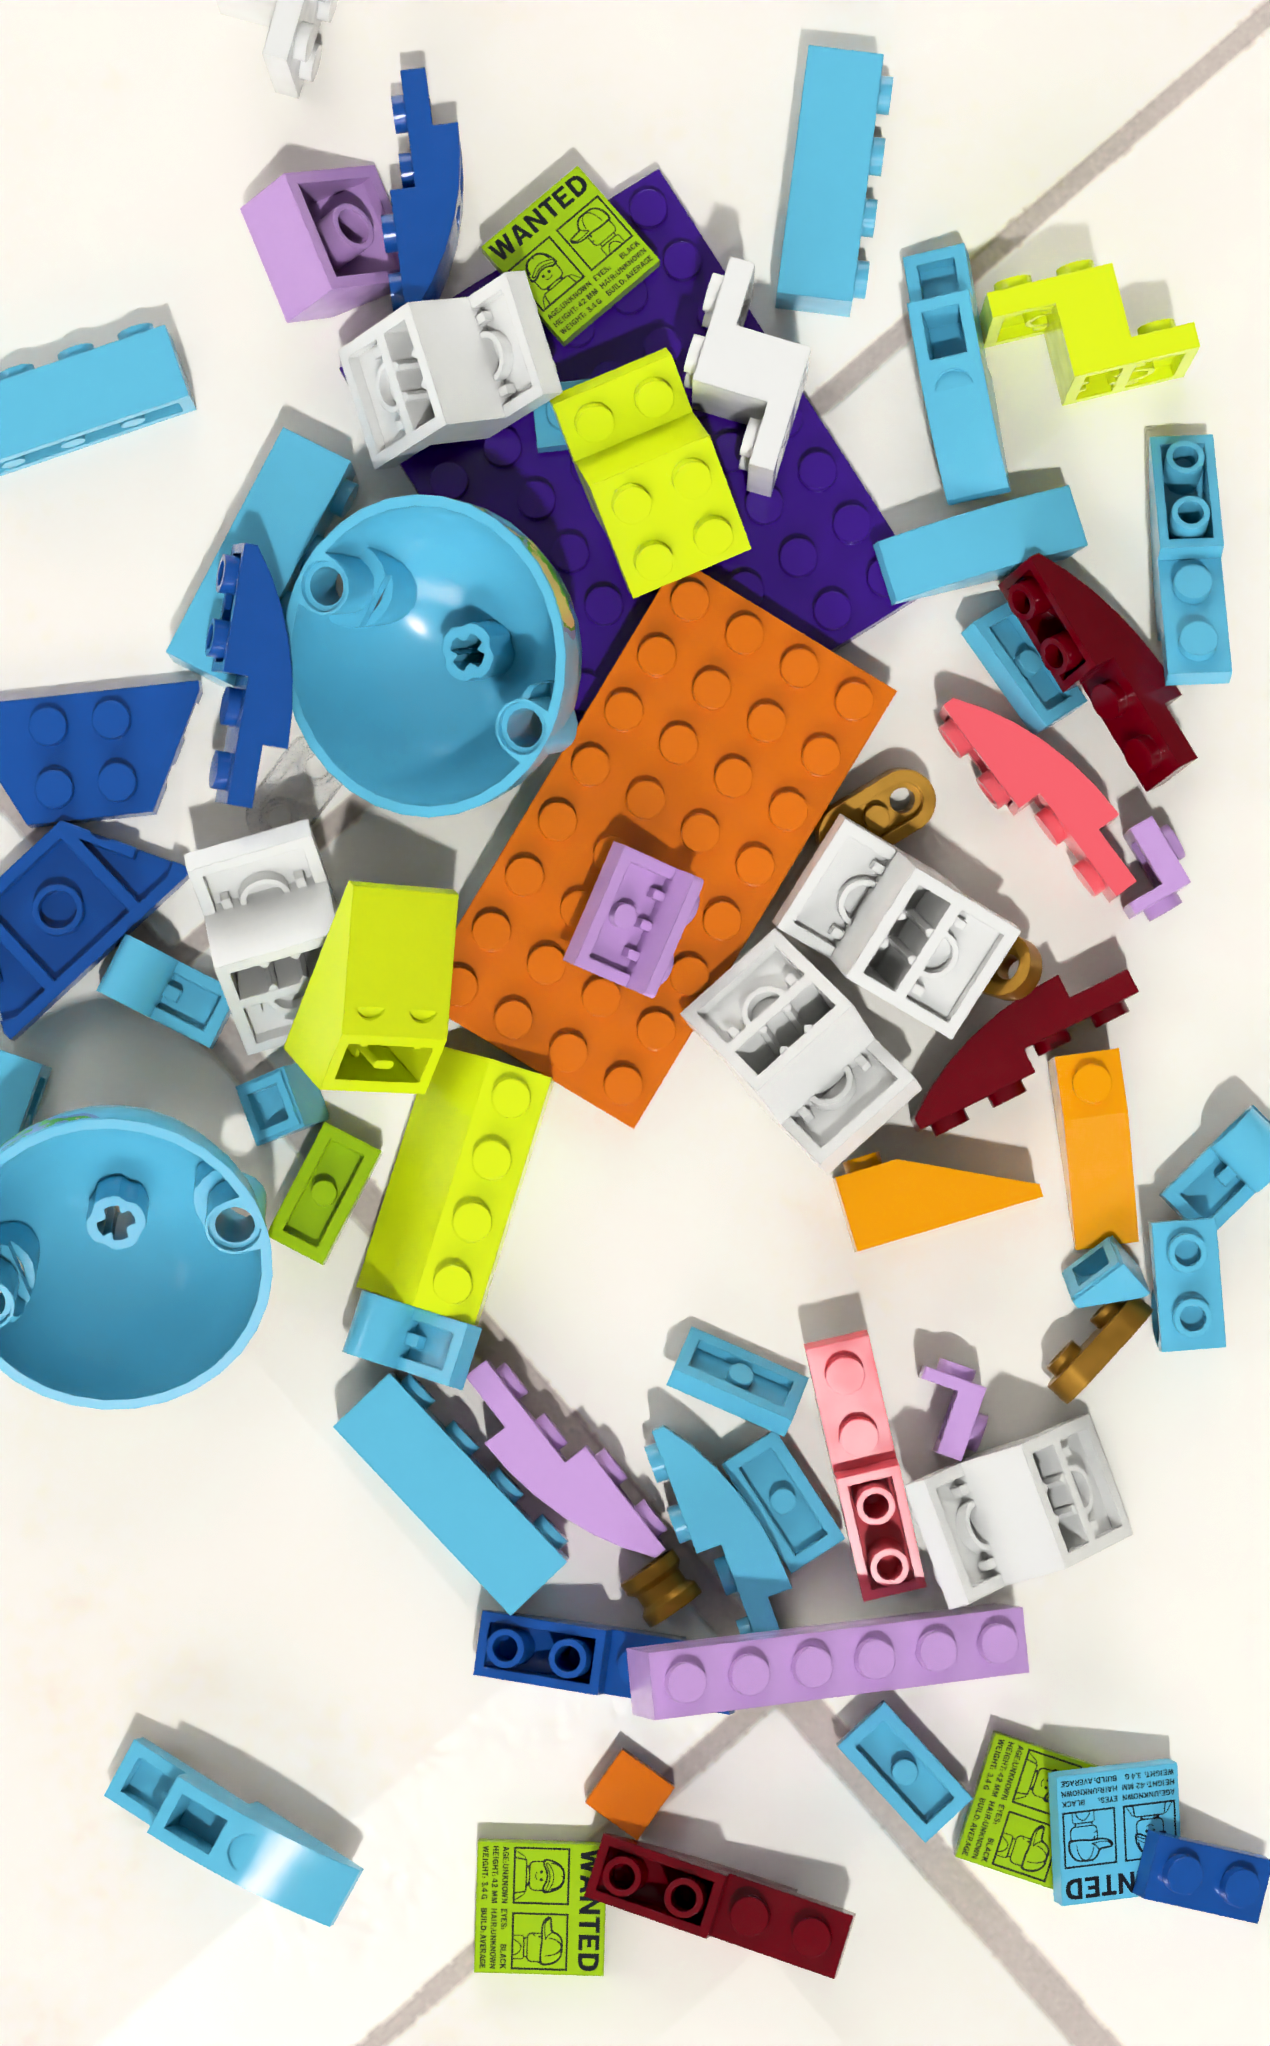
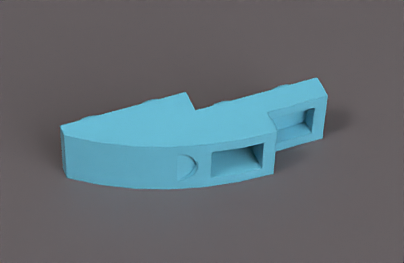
(955, 374)
(1188, 561)
(715, 1515)
(232, 1837)

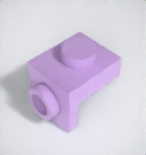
(1159, 856)
(962, 1423)

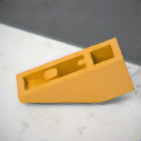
(1095, 1146)
(910, 1197)

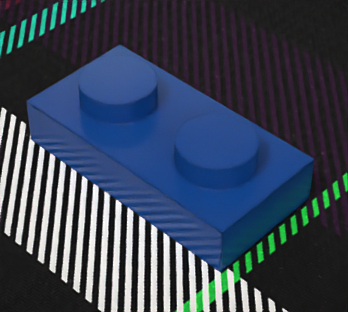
(1202, 1876)

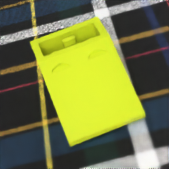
(379, 991)

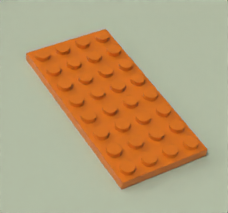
(700, 752)

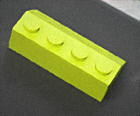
(456, 1185)

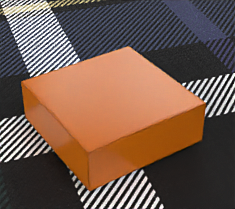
(630, 1793)

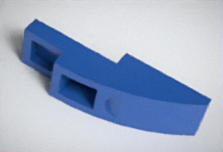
(430, 203)
(255, 648)
(560, 1652)

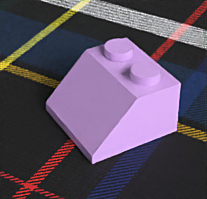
(323, 240)

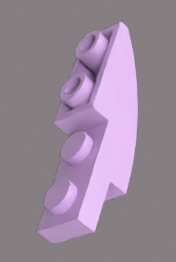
(579, 1488)

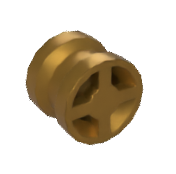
(661, 1588)

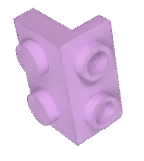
(634, 920)

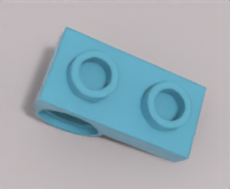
(166, 991)
(1225, 1172)
(1186, 1285)
(412, 1340)

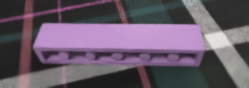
(826, 1661)

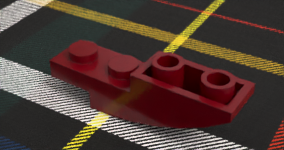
(1096, 648)
(995, 1056)
(720, 1903)

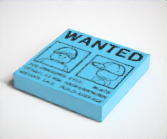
(1103, 1823)

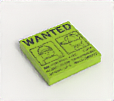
(573, 253)
(1011, 1810)
(536, 1909)

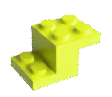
(1087, 331)
(650, 473)

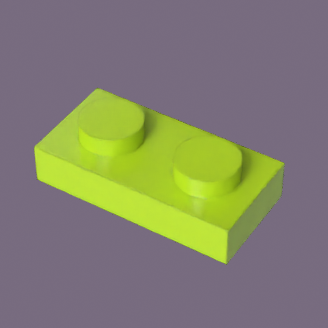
(324, 1193)

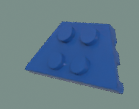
(93, 751)
(68, 911)

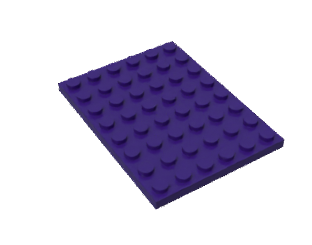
(808, 540)

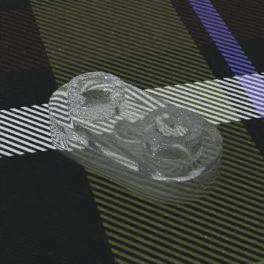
(292, 788)

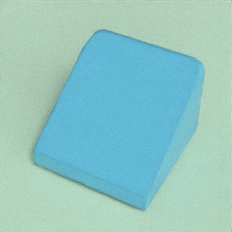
(281, 1103)
(1105, 1276)

